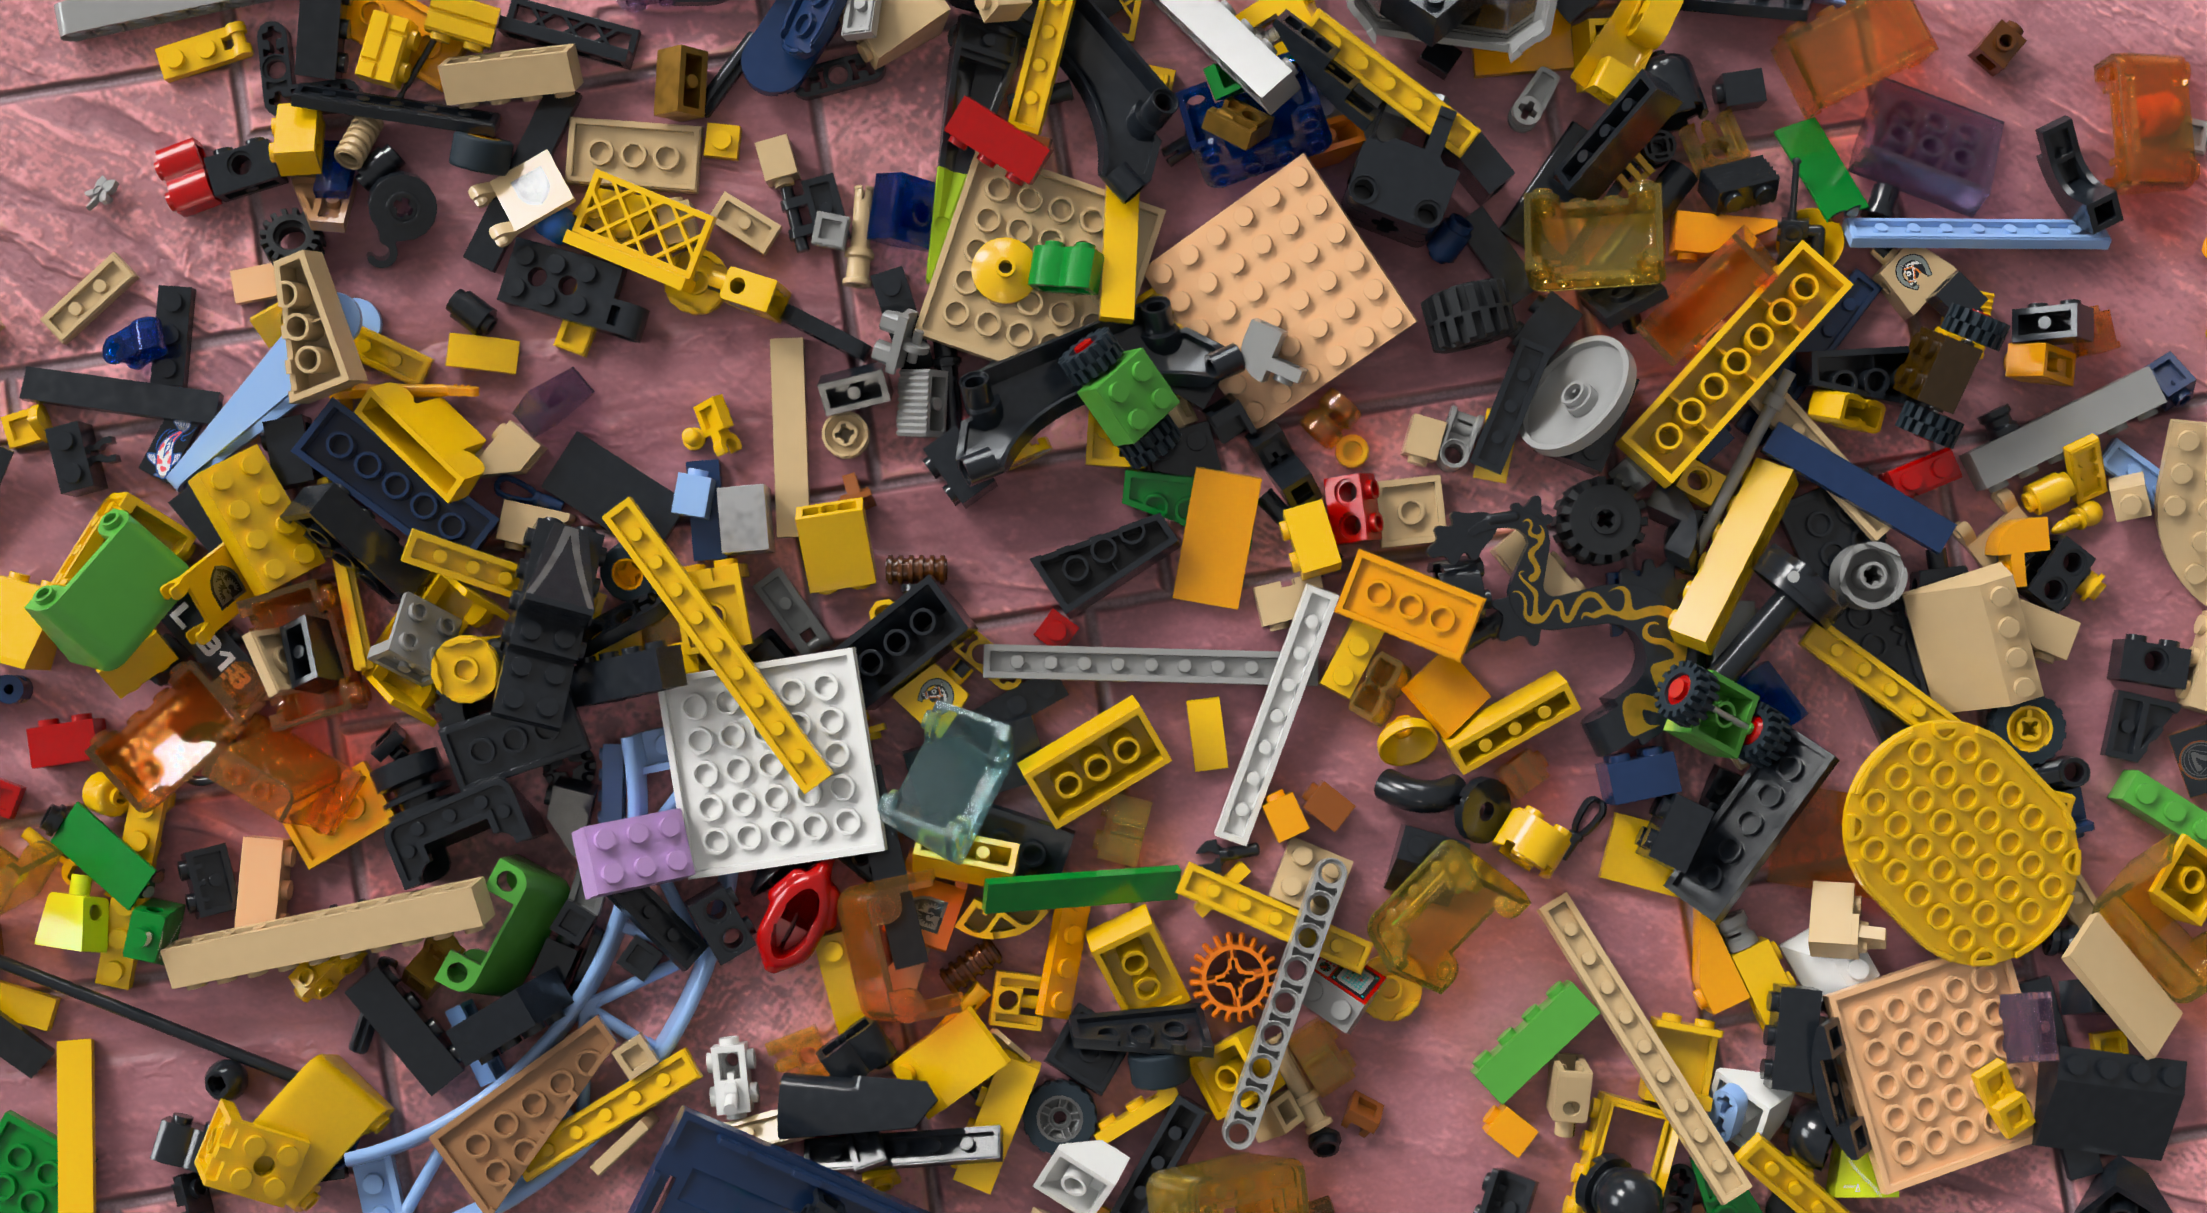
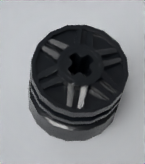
(411, 782)

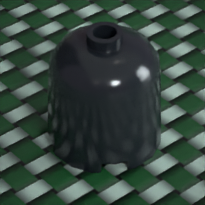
(1680, 74)

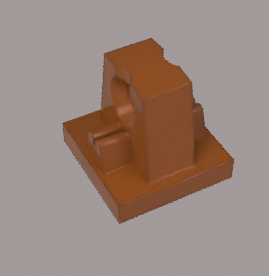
(854, 491)

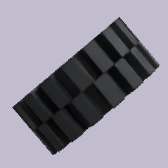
(284, 225)

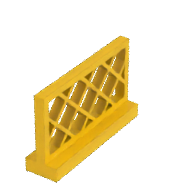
(628, 257)

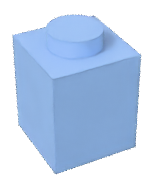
(694, 494)

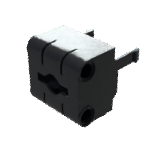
(1400, 186)

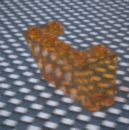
(167, 739)

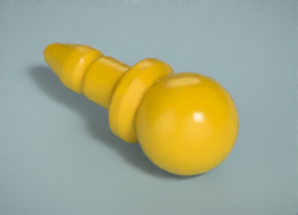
(2080, 517)

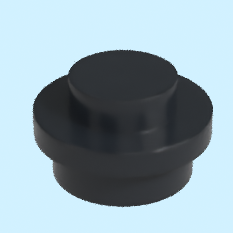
(53, 819)
(1325, 1142)

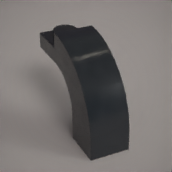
(2070, 180)

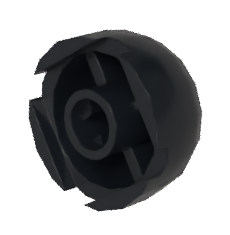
(1808, 1136)

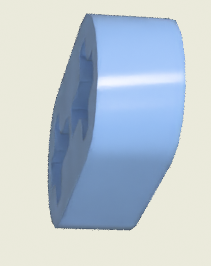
(1732, 1116)

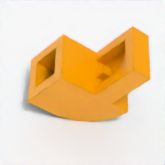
(2015, 538)

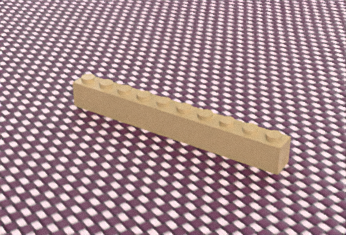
(329, 933)

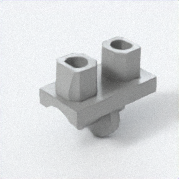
(895, 353)

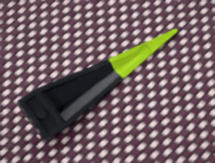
(980, 68)

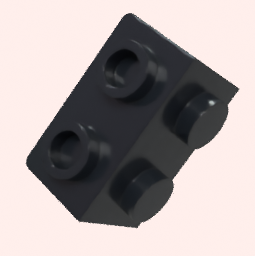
(1506, 1192)

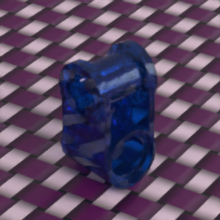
(136, 344)

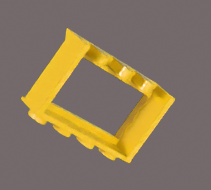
(1593, 1141)

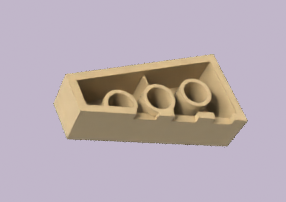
(315, 330)

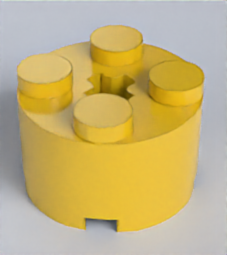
(1532, 841)

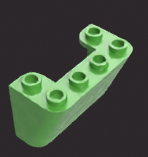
(536, 903)

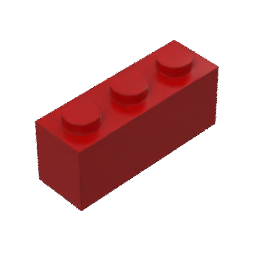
(997, 142)

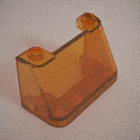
(2149, 122)

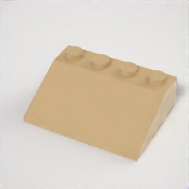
(1973, 641)

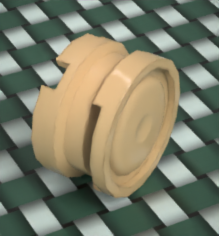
(846, 435)

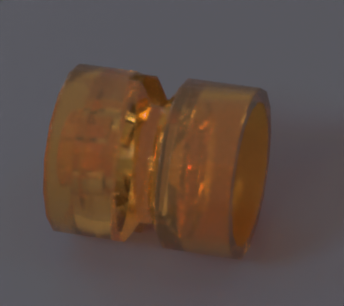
(1322, 427)

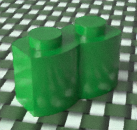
(1066, 269)

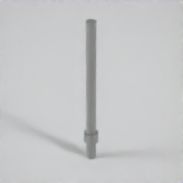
(1772, 403)

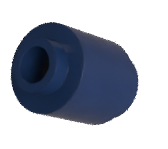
(1449, 239)

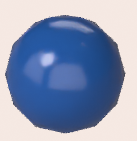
(556, 225)

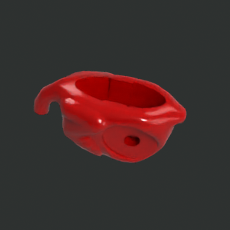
(797, 916)

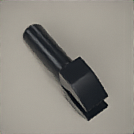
(1226, 854)

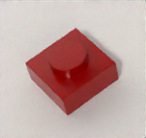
(1056, 629)
(10, 798)

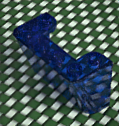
(1297, 129)

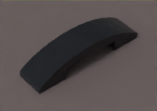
(1847, 1130)

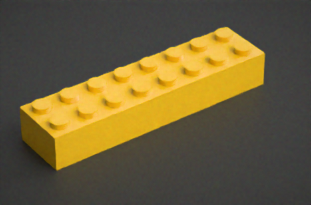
(1733, 365)

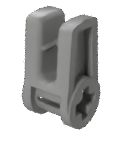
(1533, 99)

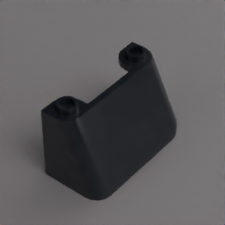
(421, 838)

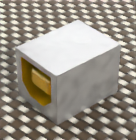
(745, 520)

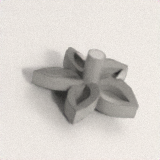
(101, 192)

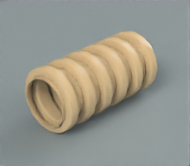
(358, 142)

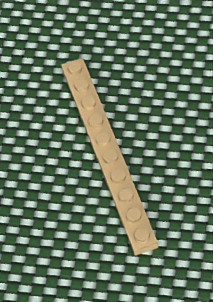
(1644, 1049)

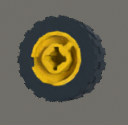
(2030, 728)

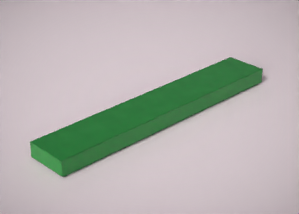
(1080, 889)

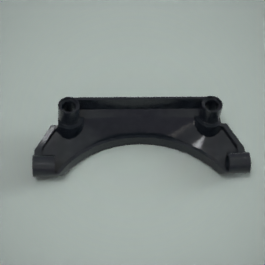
(1118, 90)
(1030, 389)

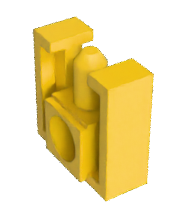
(1011, 1015)

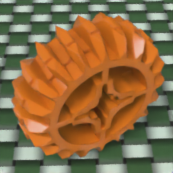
(1218, 978)

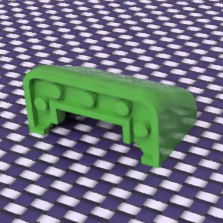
(112, 598)

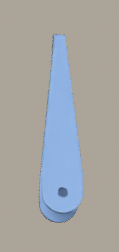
(258, 400)

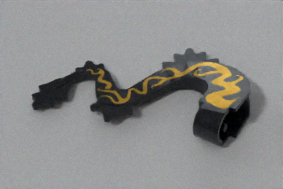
(1636, 605)

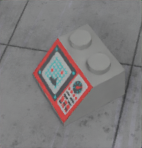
(1341, 994)

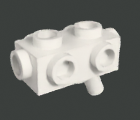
(733, 1088)

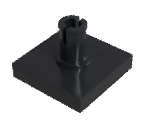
(1622, 304)

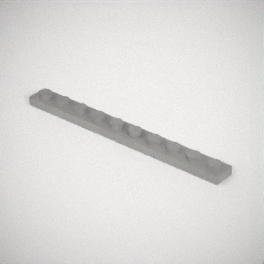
(1132, 664)

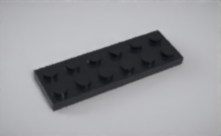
(1751, 826)

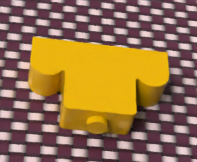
(427, 437)

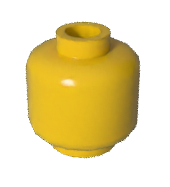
(103, 797)

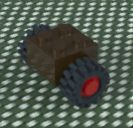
(1940, 371)

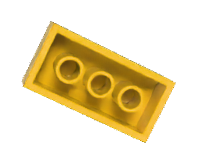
(245, 509)
(1094, 762)

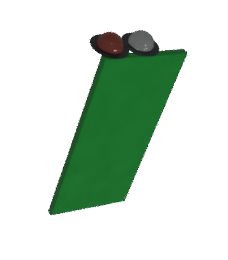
(1822, 170)
(106, 857)

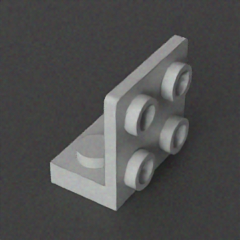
(415, 639)

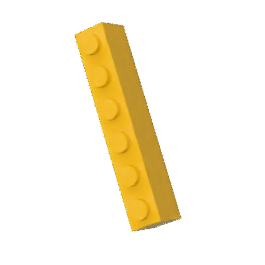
(1734, 552)

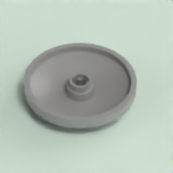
(1579, 396)

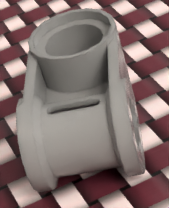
(1461, 435)

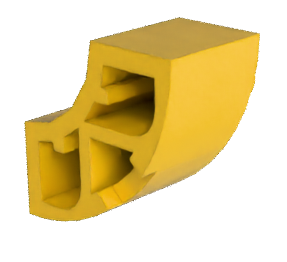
(997, 925)

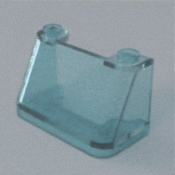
(951, 781)

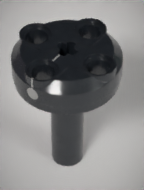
(1796, 590)

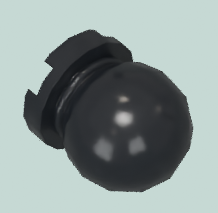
(1617, 1188)

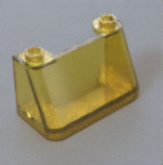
(1438, 912)

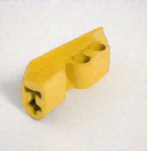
(1624, 46)

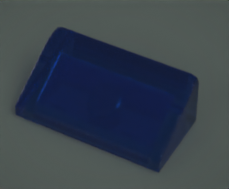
(1772, 689)

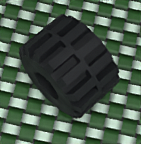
(1469, 315)
(1579, 515)

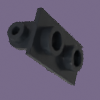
(192, 1193)

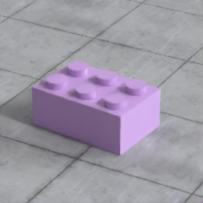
(633, 853)

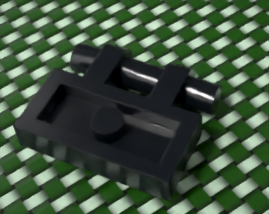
(819, 195)

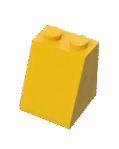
(21, 638)

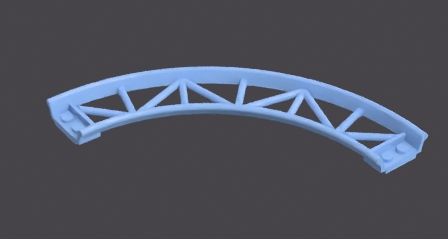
(376, 1165)

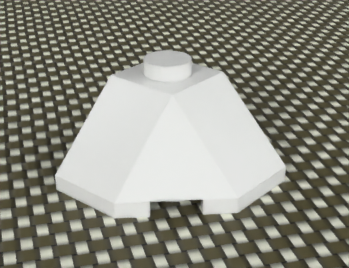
(1765, 1108)

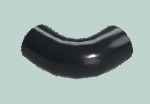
(1419, 794)

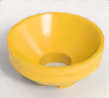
(1407, 746)

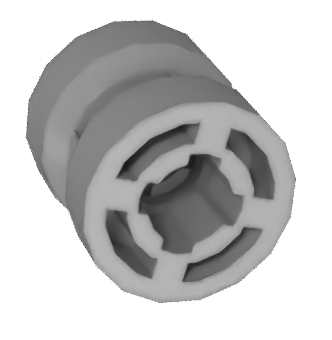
(1736, 931)

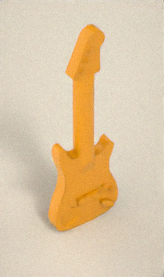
(417, 390)

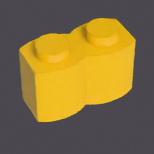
(1846, 411)

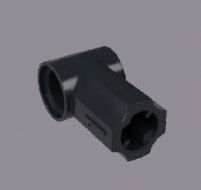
(2053, 772)

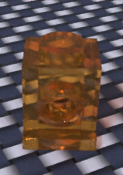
(2104, 340)

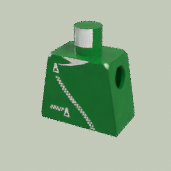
(153, 930)

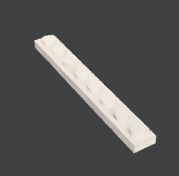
(1276, 714)

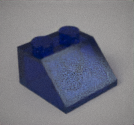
(901, 211)

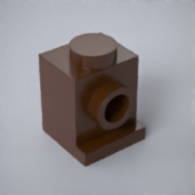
(1991, 53)

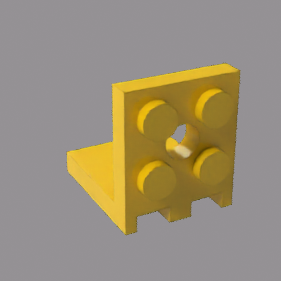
(725, 590)
(233, 1147)

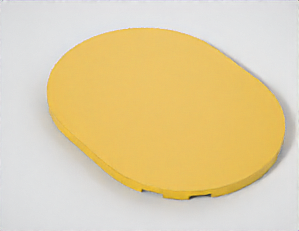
(1961, 842)

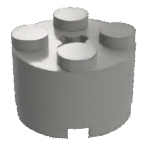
(1884, 567)

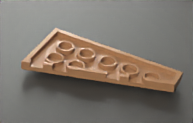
(507, 1128)

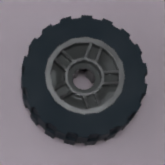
(1055, 1097)

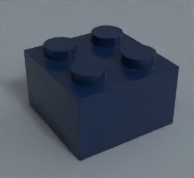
(1638, 777)

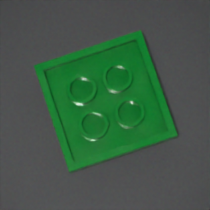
(27, 1166)

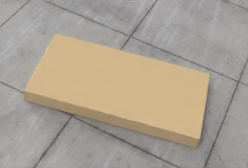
(640, 152)
(2122, 986)

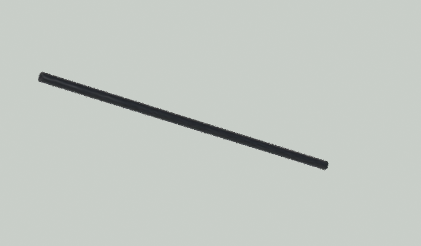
(147, 1019)

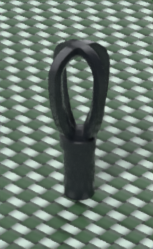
(1578, 836)

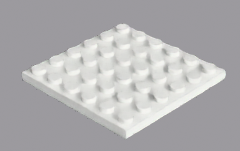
(737, 794)

